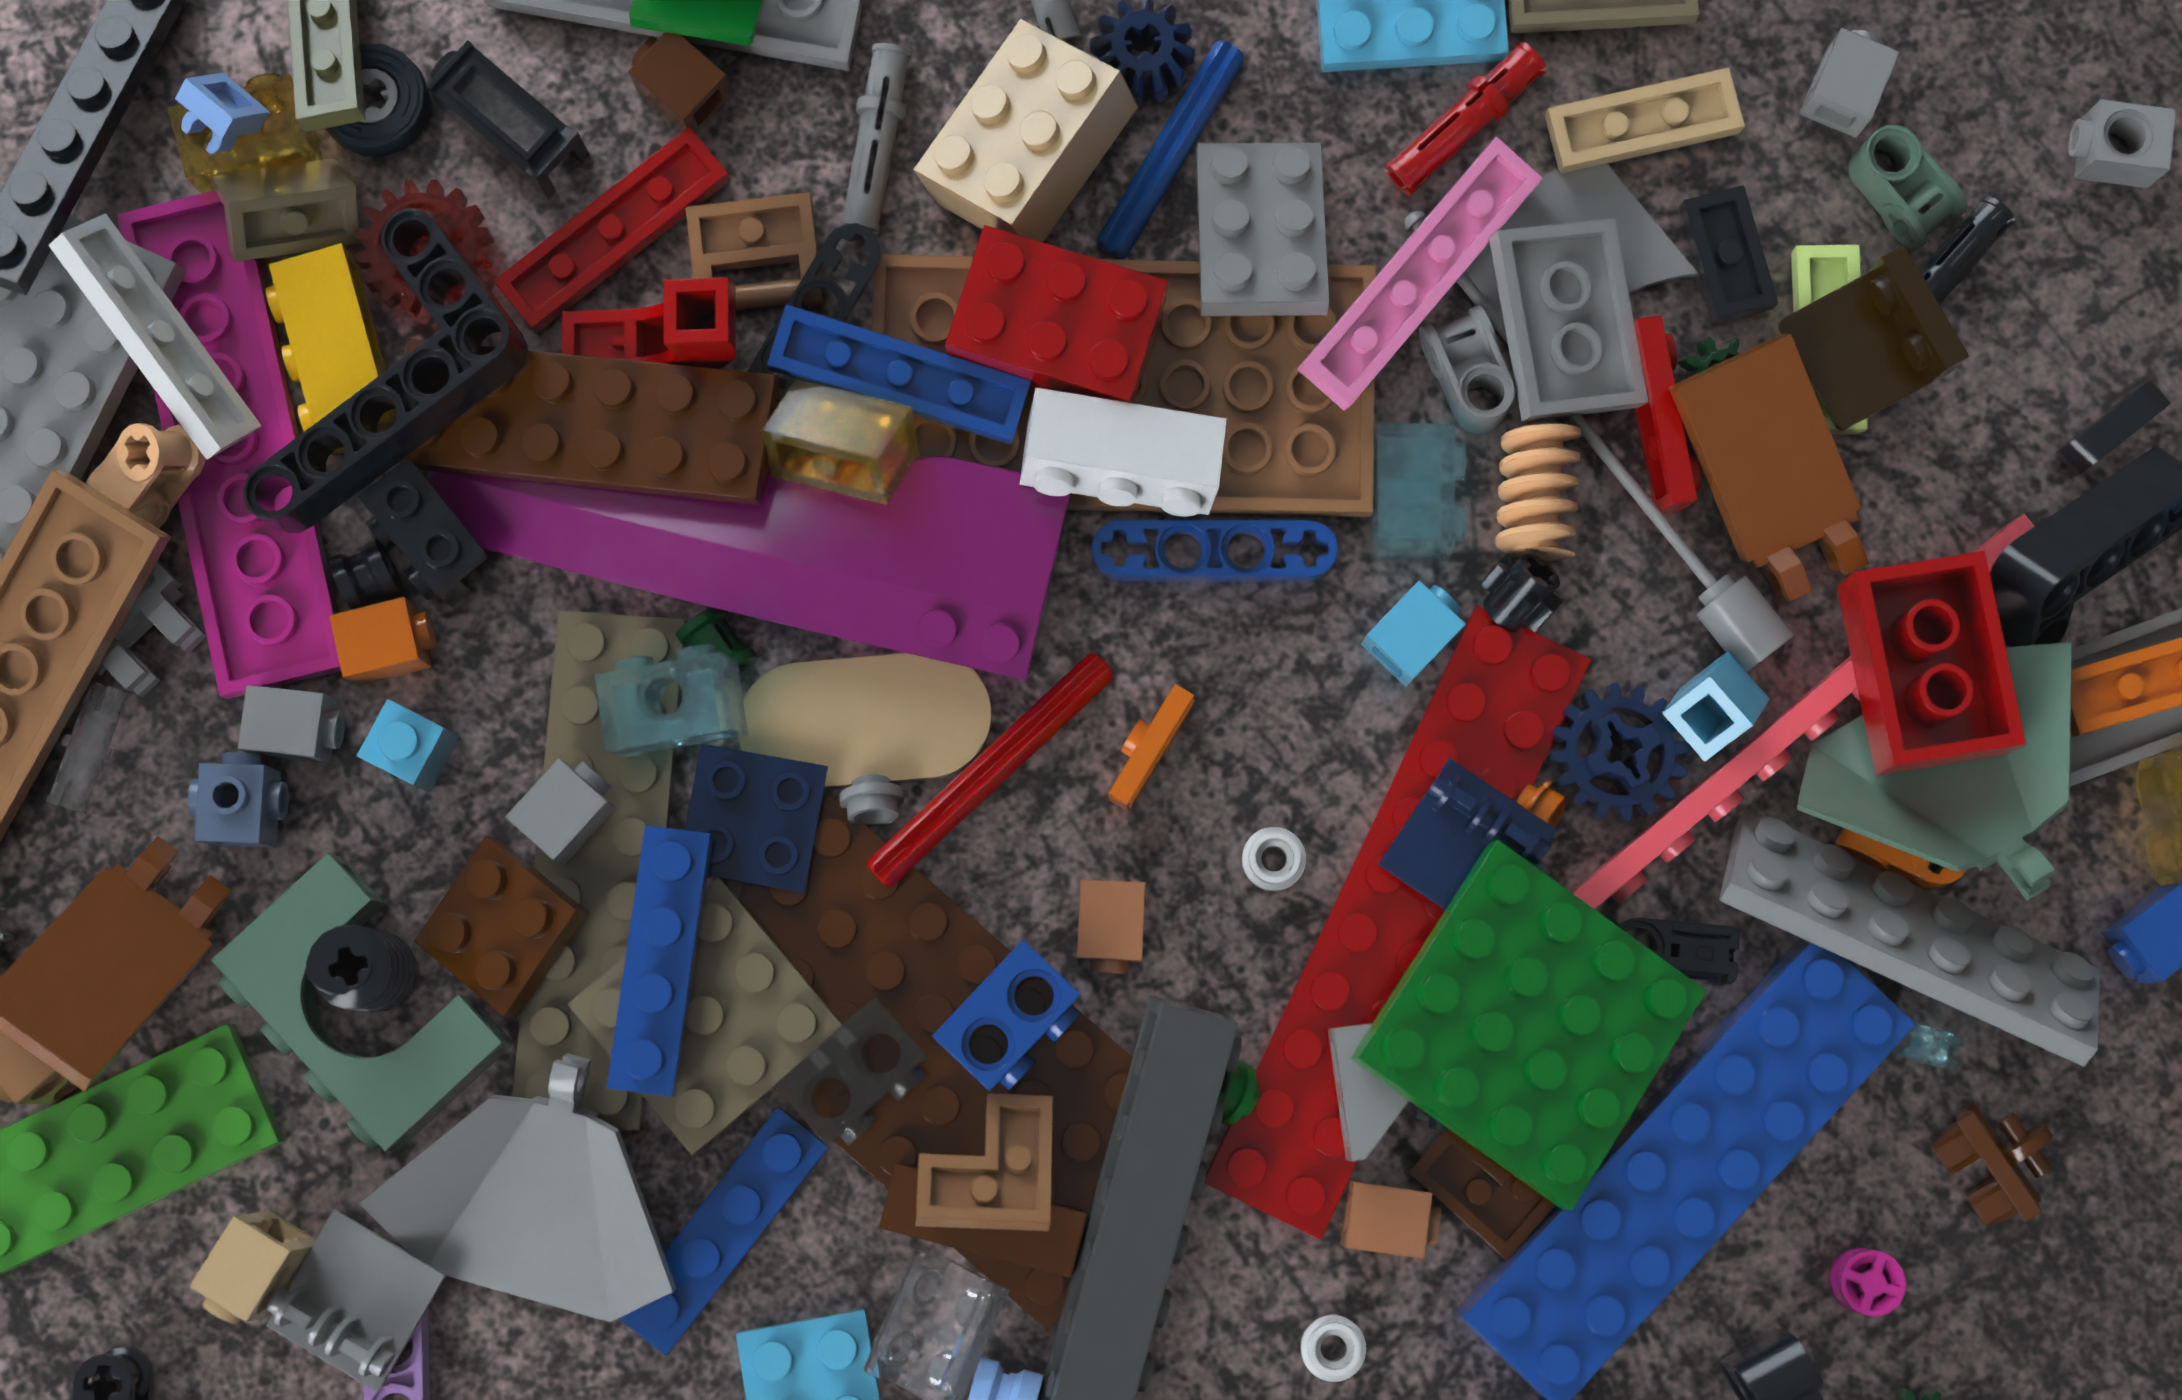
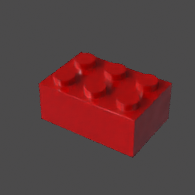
(1056, 317)
(1930, 663)

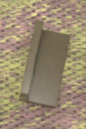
(287, 209)

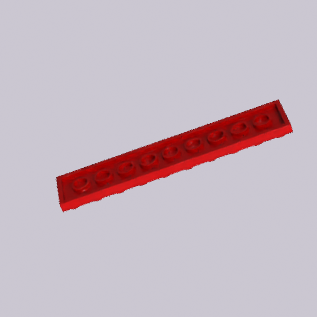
(1494, 720)

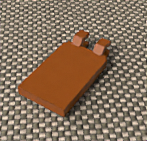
(1772, 463)
(106, 966)

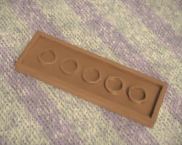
(60, 608)

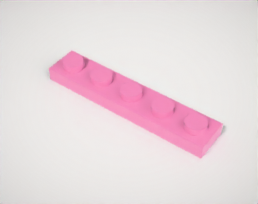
(1419, 274)

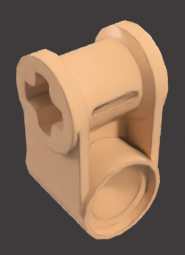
(148, 470)

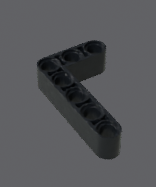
(400, 387)

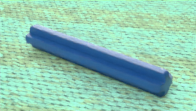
(1170, 150)

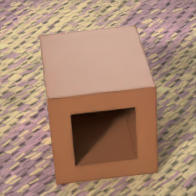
(1111, 924)
(1389, 1219)

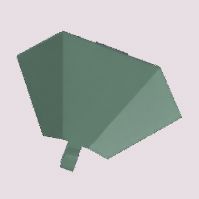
(1963, 810)

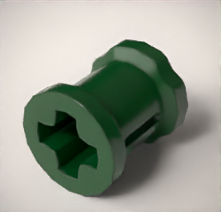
(713, 629)

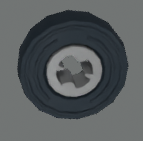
(405, 109)

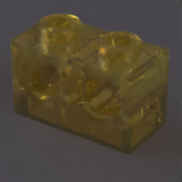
(254, 150)

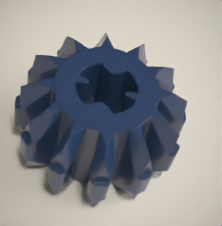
(1137, 31)

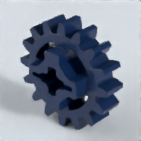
(1605, 730)

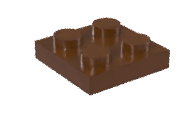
(500, 927)

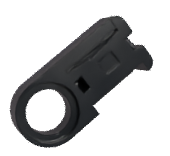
(1693, 948)

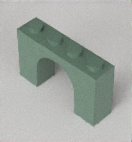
(387, 1093)

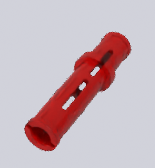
(1484, 101)

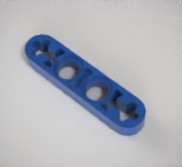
(1214, 561)

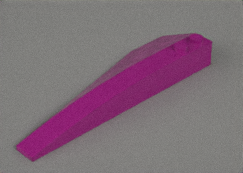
(939, 572)

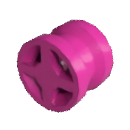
(1881, 1285)

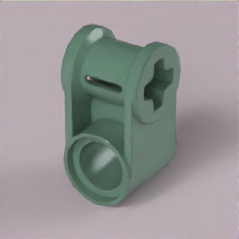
(1903, 192)

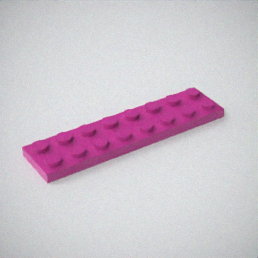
(257, 586)

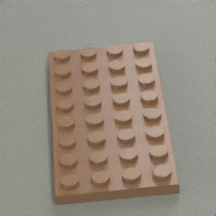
(1283, 436)

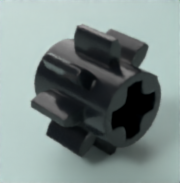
(1521, 592)

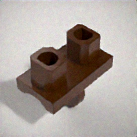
(2009, 1189)

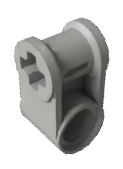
(1466, 358)

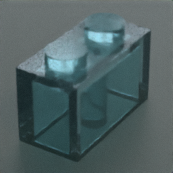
(1416, 492)

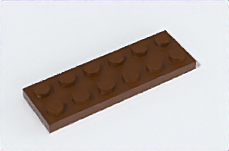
(613, 428)

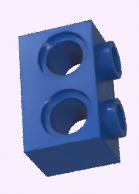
(996, 1005)

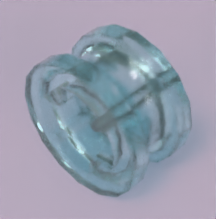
(1932, 1047)

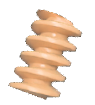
(1535, 490)

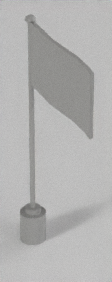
(1732, 611)

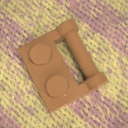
(754, 236)

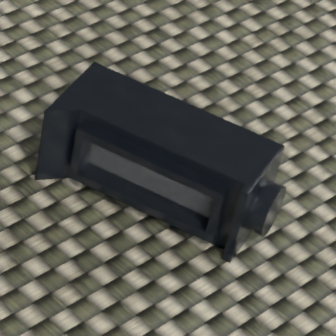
(503, 116)

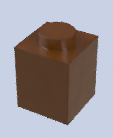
(679, 81)

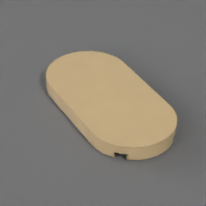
(870, 717)

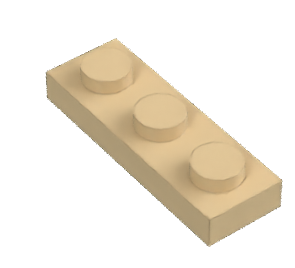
(1644, 120)

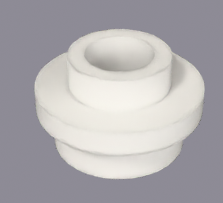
(1274, 838)
(1348, 1362)

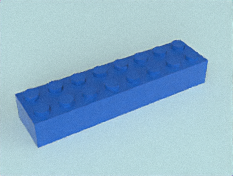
(1686, 1169)

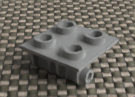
(355, 1300)

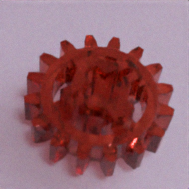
(452, 216)

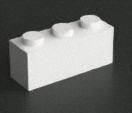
(1123, 452)

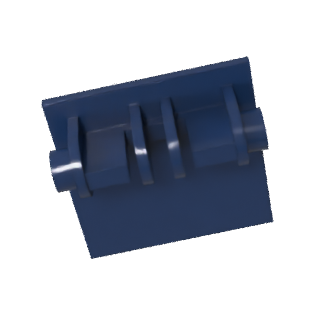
(759, 815)
(1453, 830)

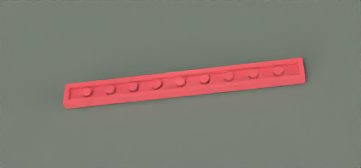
(1761, 756)

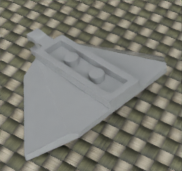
(532, 1204)

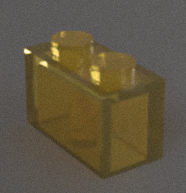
(841, 441)

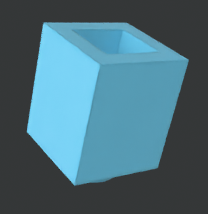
(1414, 631)
(1716, 706)
(408, 746)

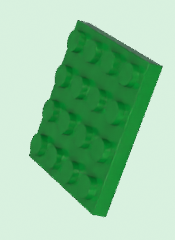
(1529, 1025)

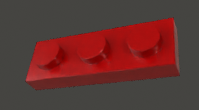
(1670, 470)

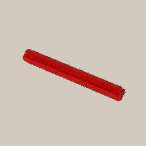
(989, 770)

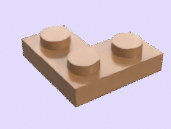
(1005, 1186)

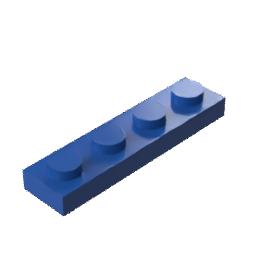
(900, 372)
(660, 961)
(729, 1226)

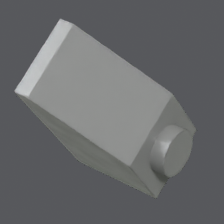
(1364, 1101)

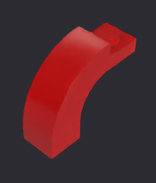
(688, 329)

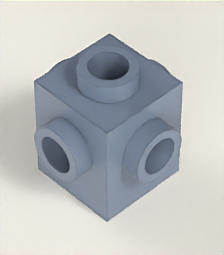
(238, 802)

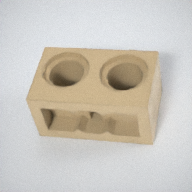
(250, 1264)

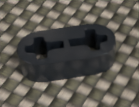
(2113, 427)

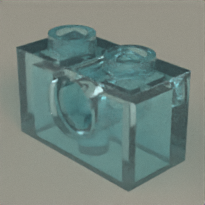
(708, 711)

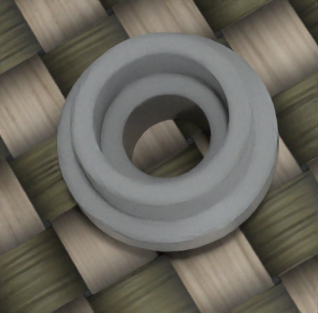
(872, 800)

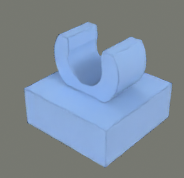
(222, 107)

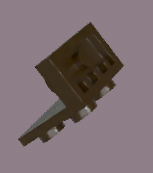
(1874, 340)

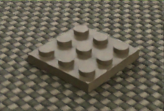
(744, 1025)

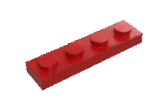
(612, 230)

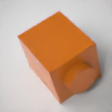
(383, 640)

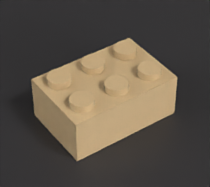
(1026, 135)

